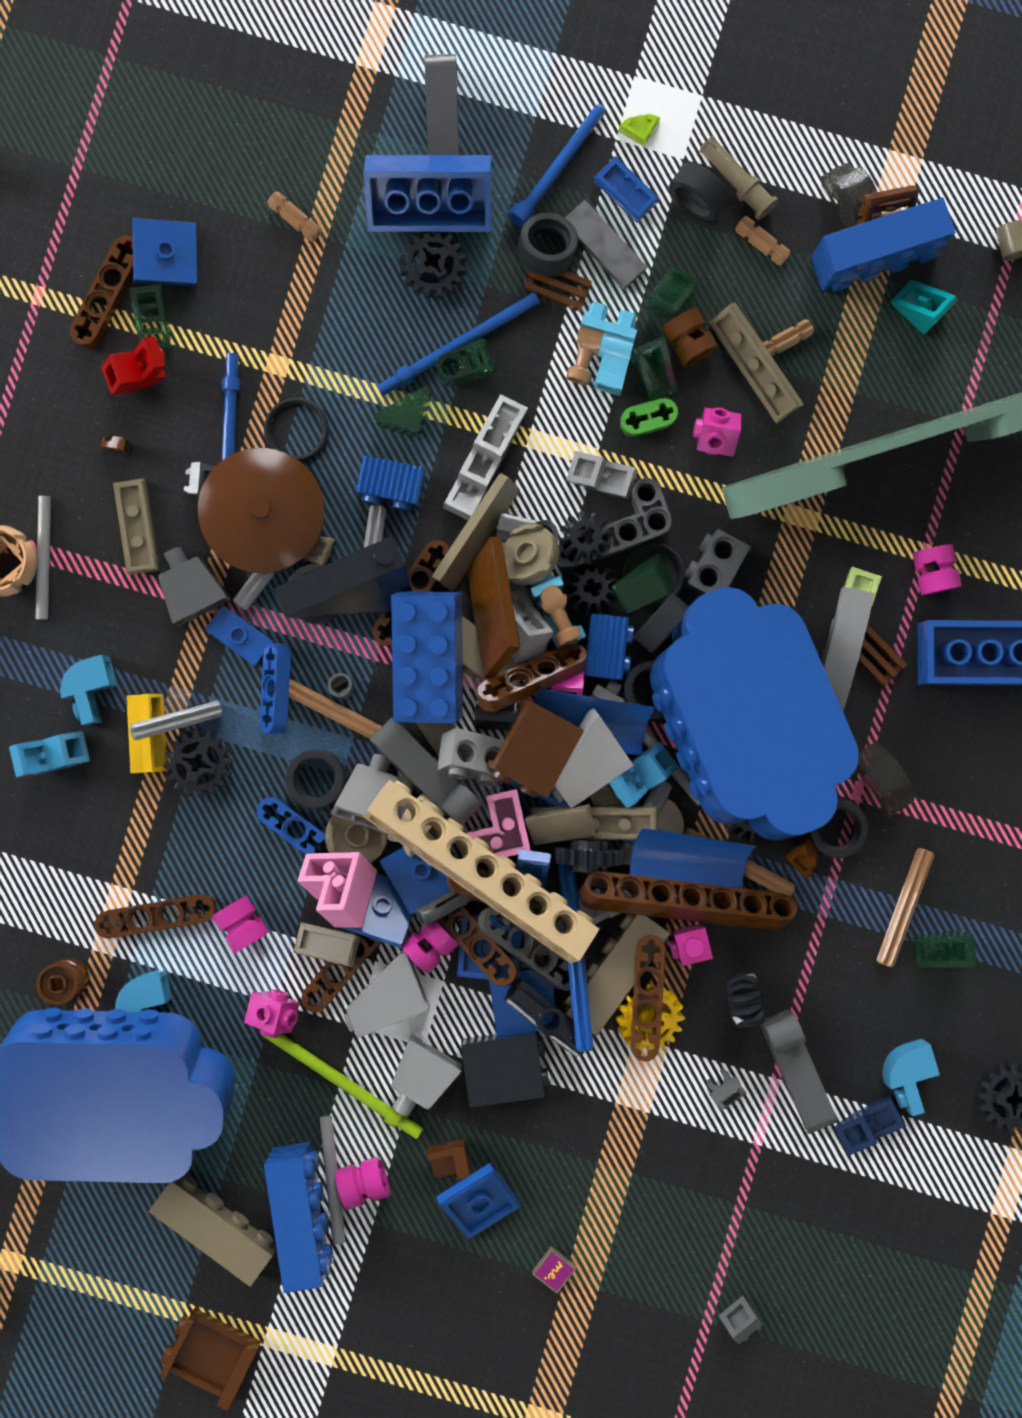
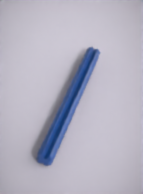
(577, 970)

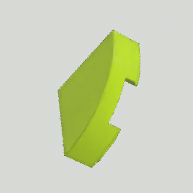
(639, 127)

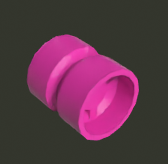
(937, 581)
(240, 924)
(437, 937)
(362, 1183)

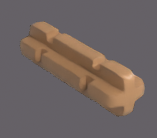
(294, 216)
(762, 240)
(789, 337)

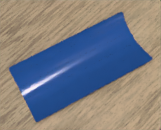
(623, 719)
(689, 858)

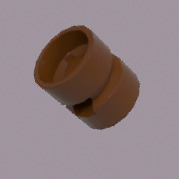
(690, 337)
(63, 981)

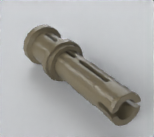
(747, 187)

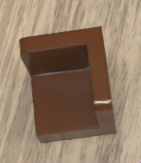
(450, 1159)

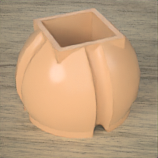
(25, 553)

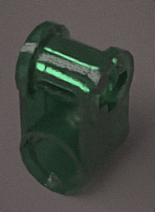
(468, 363)

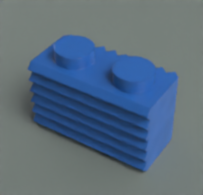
(390, 483)
(607, 647)

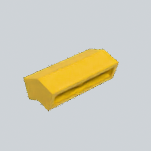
(149, 752)

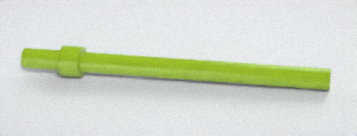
(391, 1116)

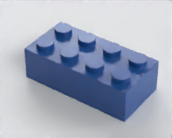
(428, 193)
(882, 245)
(969, 652)
(427, 657)
(298, 1216)

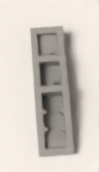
(485, 457)
(846, 640)

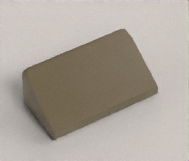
(560, 824)

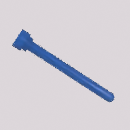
(525, 208)

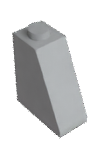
(592, 764)
(388, 998)

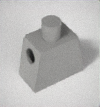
(362, 790)
(422, 1075)

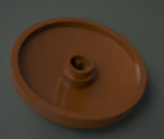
(261, 510)

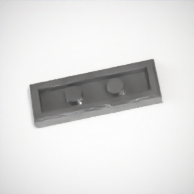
(606, 245)

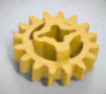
(647, 1014)

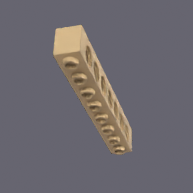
(463, 871)

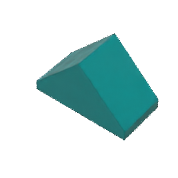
(922, 304)

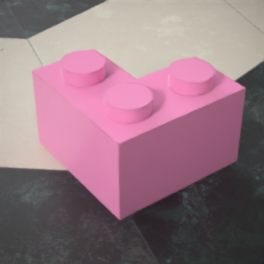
(508, 827)
(341, 885)

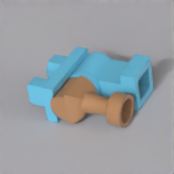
(604, 340)
(552, 609)

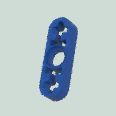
(275, 688)
(282, 810)

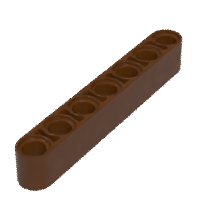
(674, 906)

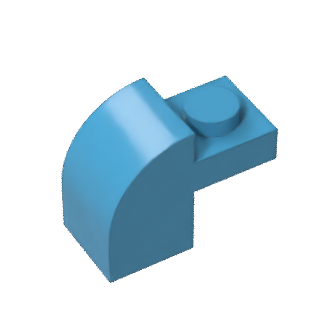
(83, 681)
(49, 754)
(648, 771)
(144, 992)
(904, 1068)

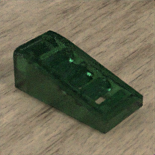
(151, 291)

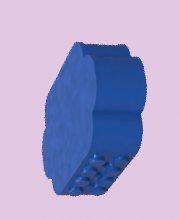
(753, 715)
(108, 1096)

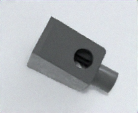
(190, 587)

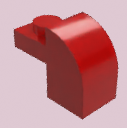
(135, 369)

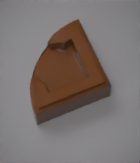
(117, 445)
(804, 858)

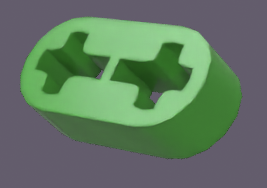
(651, 424)

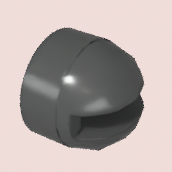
(337, 682)

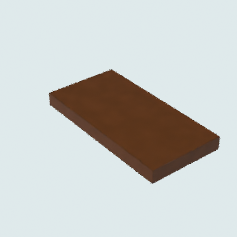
(493, 608)

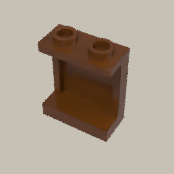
(535, 749)
(210, 1355)

